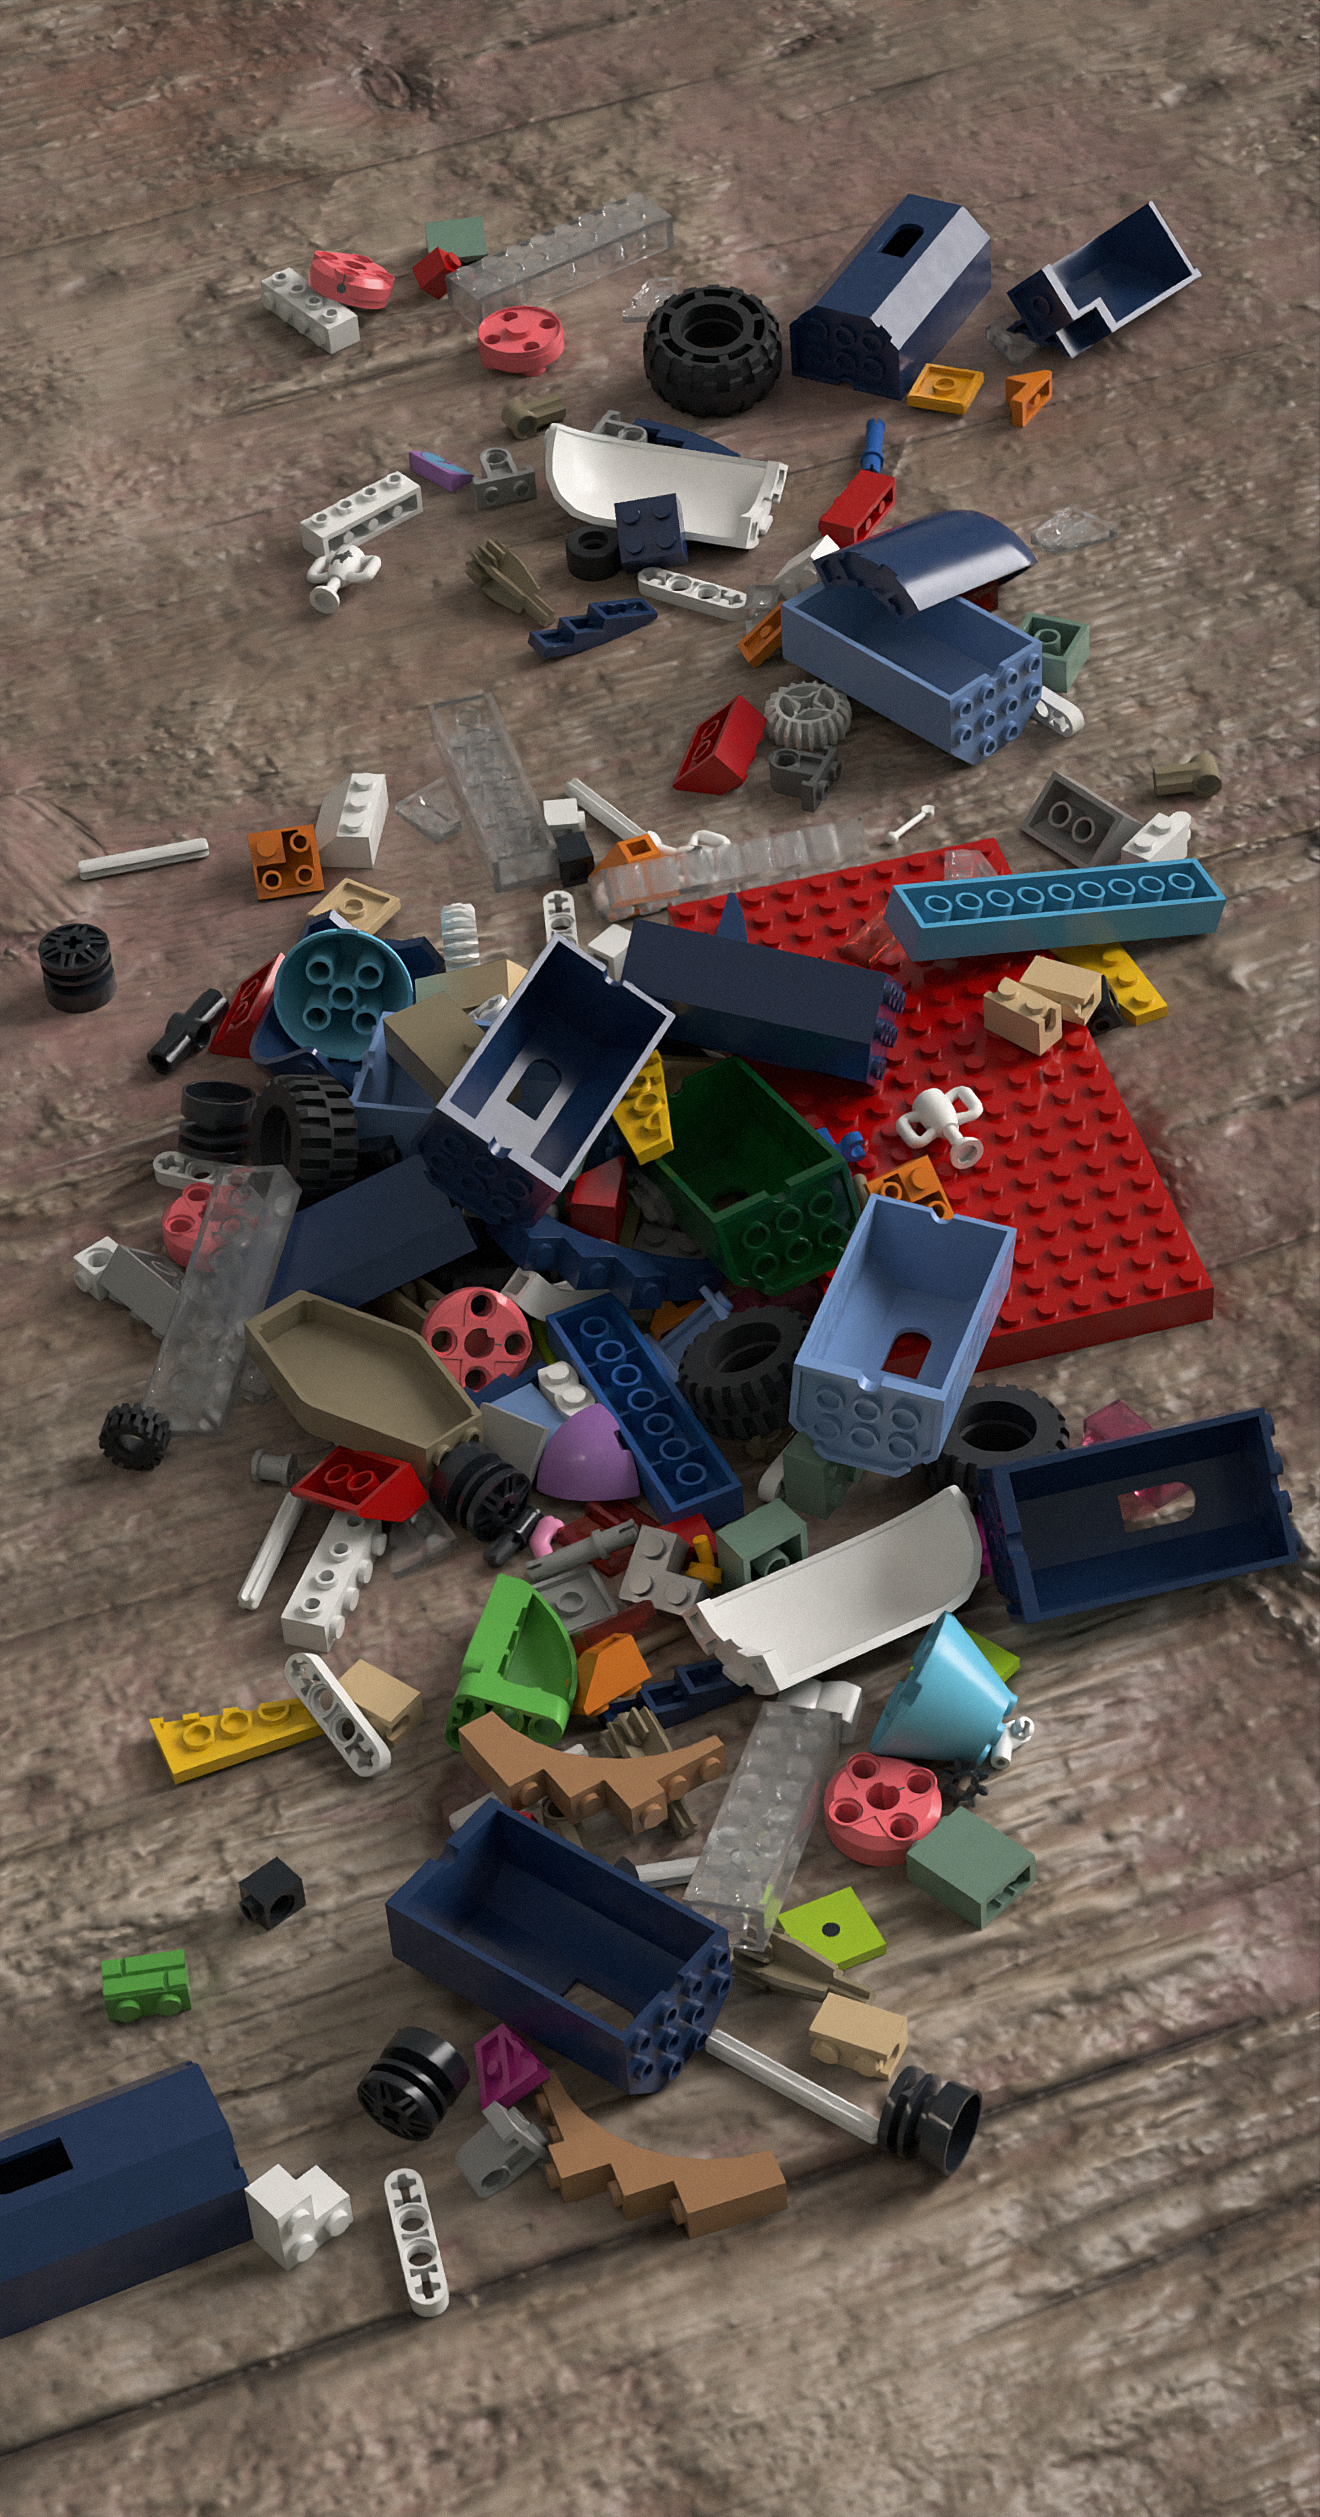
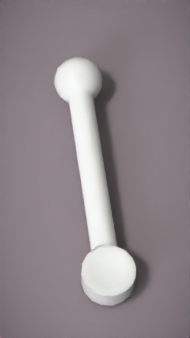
(927, 811)

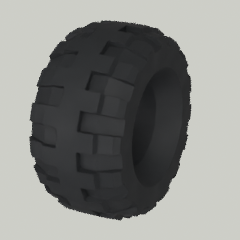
(712, 378)

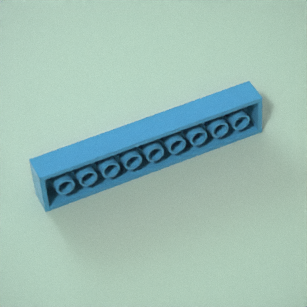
(1053, 909)

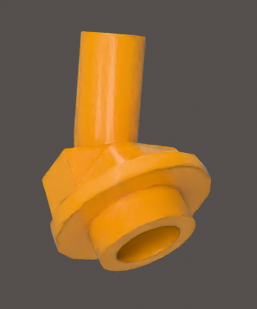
(705, 1568)

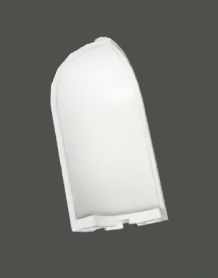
(720, 495)
(844, 1597)

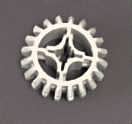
(807, 715)
(459, 936)

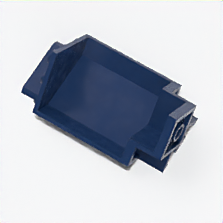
(1102, 284)

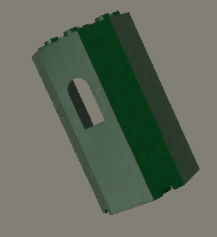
(747, 1139)

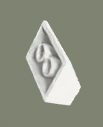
(352, 822)

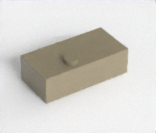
(434, 1043)

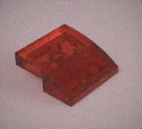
(604, 1516)
(625, 1622)

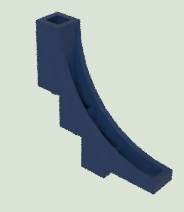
(589, 1263)

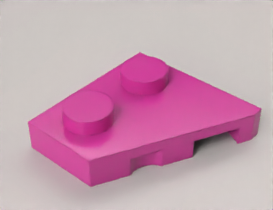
(506, 2067)

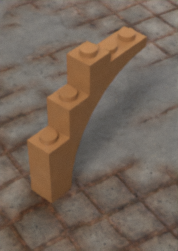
(582, 1785)
(699, 2192)

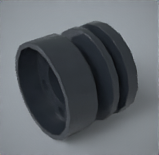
(77, 968)
(216, 1120)
(479, 1490)
(413, 2083)
(929, 2120)

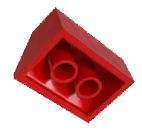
(721, 749)
(245, 1011)
(599, 1201)
(363, 1485)

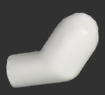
(1015, 1735)

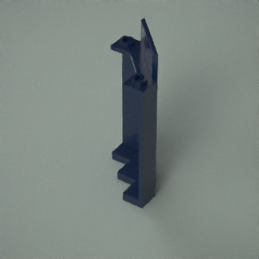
(372, 1238)

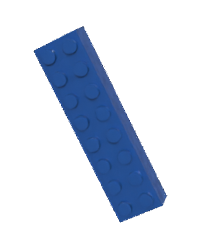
(670, 1448)

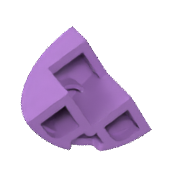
(588, 1460)

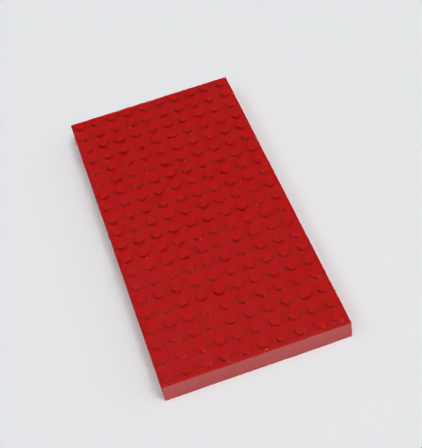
(1060, 1157)

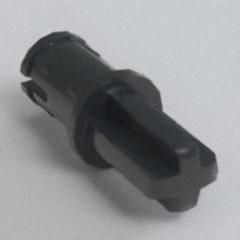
(513, 1537)

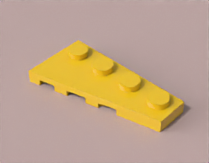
(1135, 994)
(645, 1114)
(218, 1741)

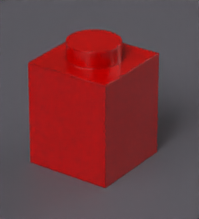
(433, 269)

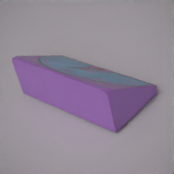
(438, 470)

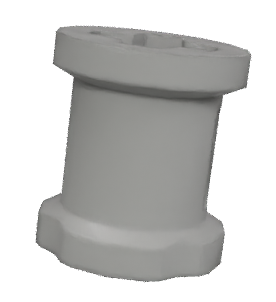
(274, 1468)

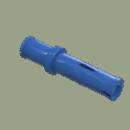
(872, 456)

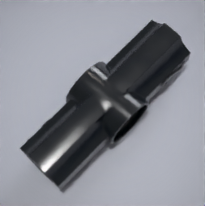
(188, 1031)

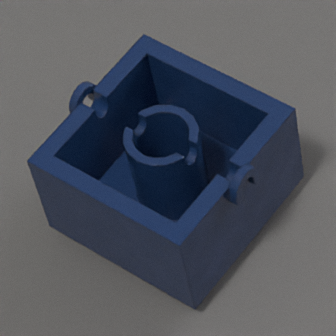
(651, 533)

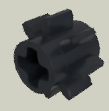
(972, 1790)

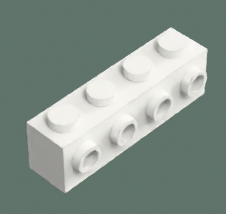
(309, 312)
(362, 515)
(332, 1581)

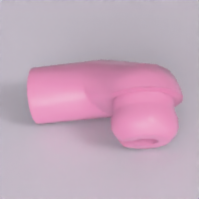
(543, 1534)

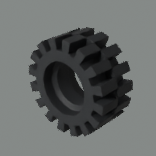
(134, 1421)

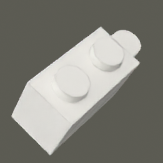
(1159, 840)

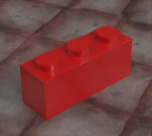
(859, 508)

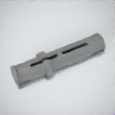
(583, 1551)

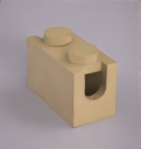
(1068, 985)
(1023, 1016)
(384, 1701)
(858, 2036)

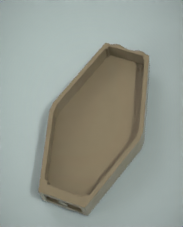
(362, 1381)

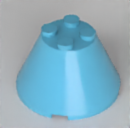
(336, 990)
(947, 1703)

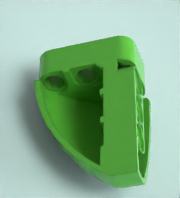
(516, 1667)

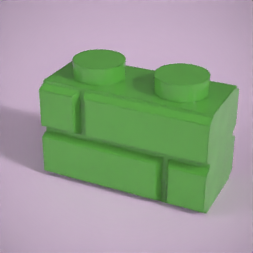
(146, 1985)

